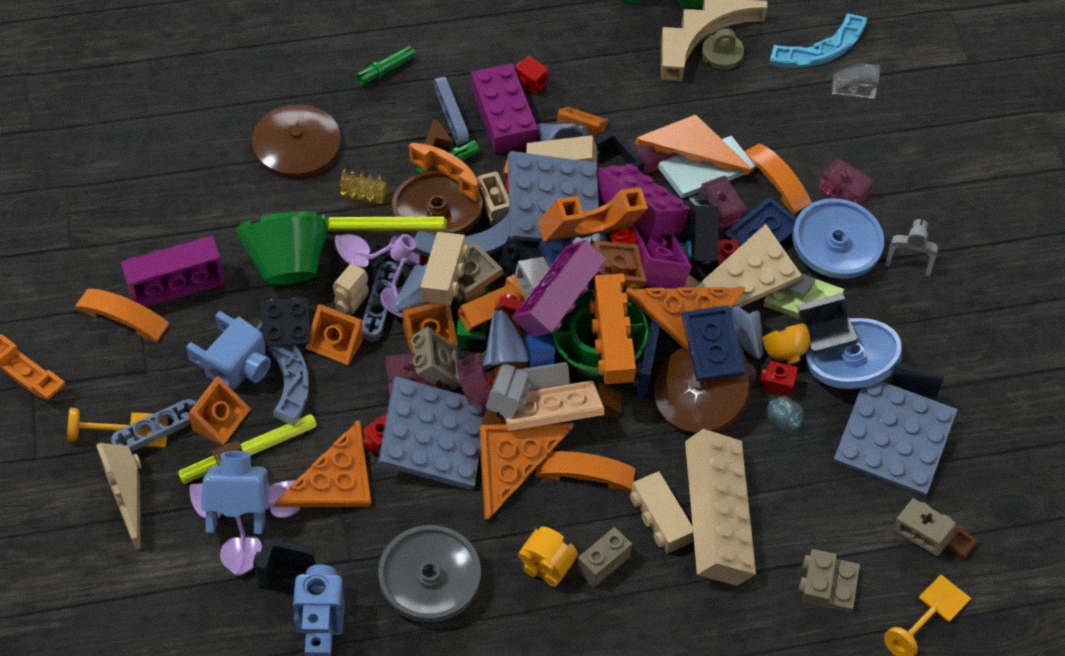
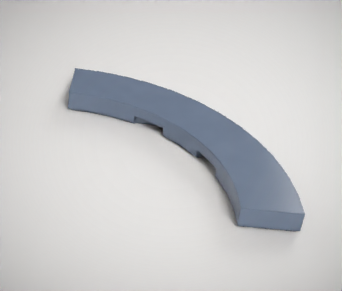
(489, 240)
(295, 382)

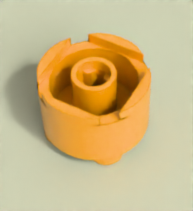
(547, 555)

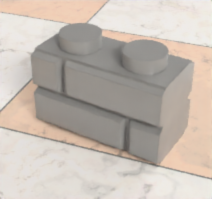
(508, 391)

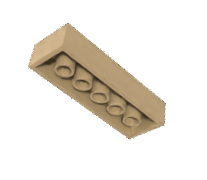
(719, 508)

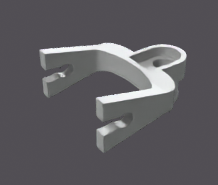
(915, 240)

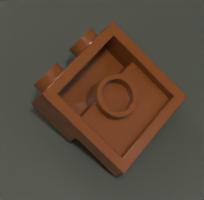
(622, 259)

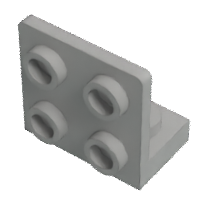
(547, 376)

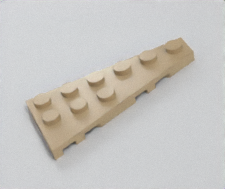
(758, 266)

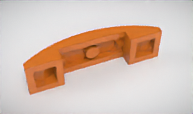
(428, 156)
(781, 176)
(125, 311)
(26, 372)
(587, 467)

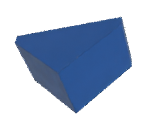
(540, 350)

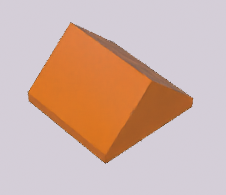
(594, 124)
(432, 315)
(335, 334)
(218, 412)

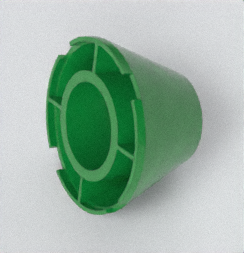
(285, 245)
(577, 329)

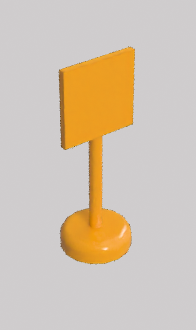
(74, 425)
(941, 598)

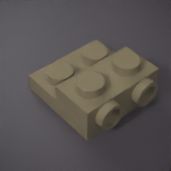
(478, 273)
(435, 358)
(829, 581)

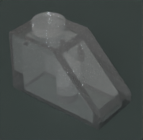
(857, 80)

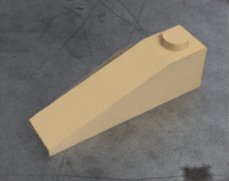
(124, 479)

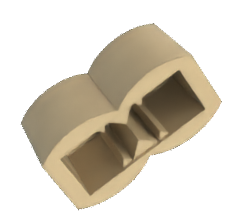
(350, 289)

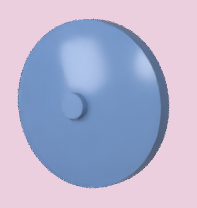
(838, 238)
(861, 363)

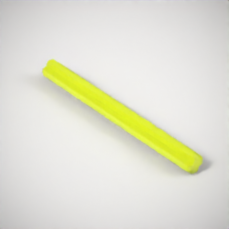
(386, 223)
(252, 446)

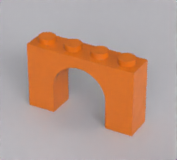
(567, 218)
(480, 313)

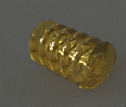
(363, 187)

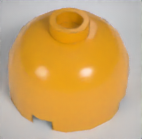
(787, 344)

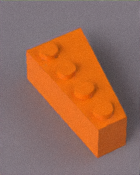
(612, 329)

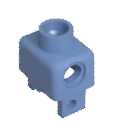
(235, 354)
(235, 490)
(319, 596)

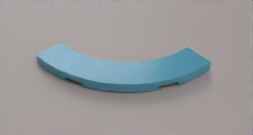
(822, 51)

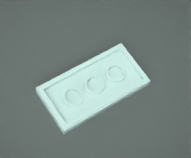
(688, 175)

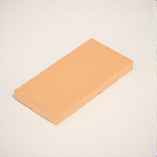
(557, 405)

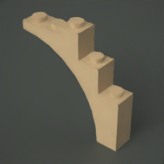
(697, 25)

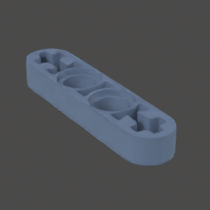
(451, 111)
(375, 301)
(153, 423)

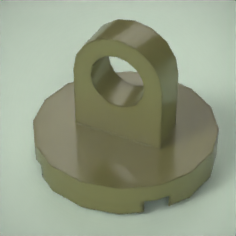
(723, 50)

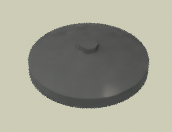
(429, 573)

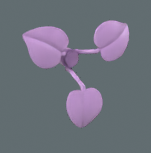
(356, 251)
(239, 553)

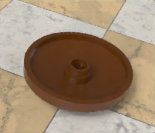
(296, 141)
(437, 196)
(699, 404)

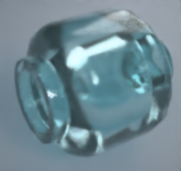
(785, 413)

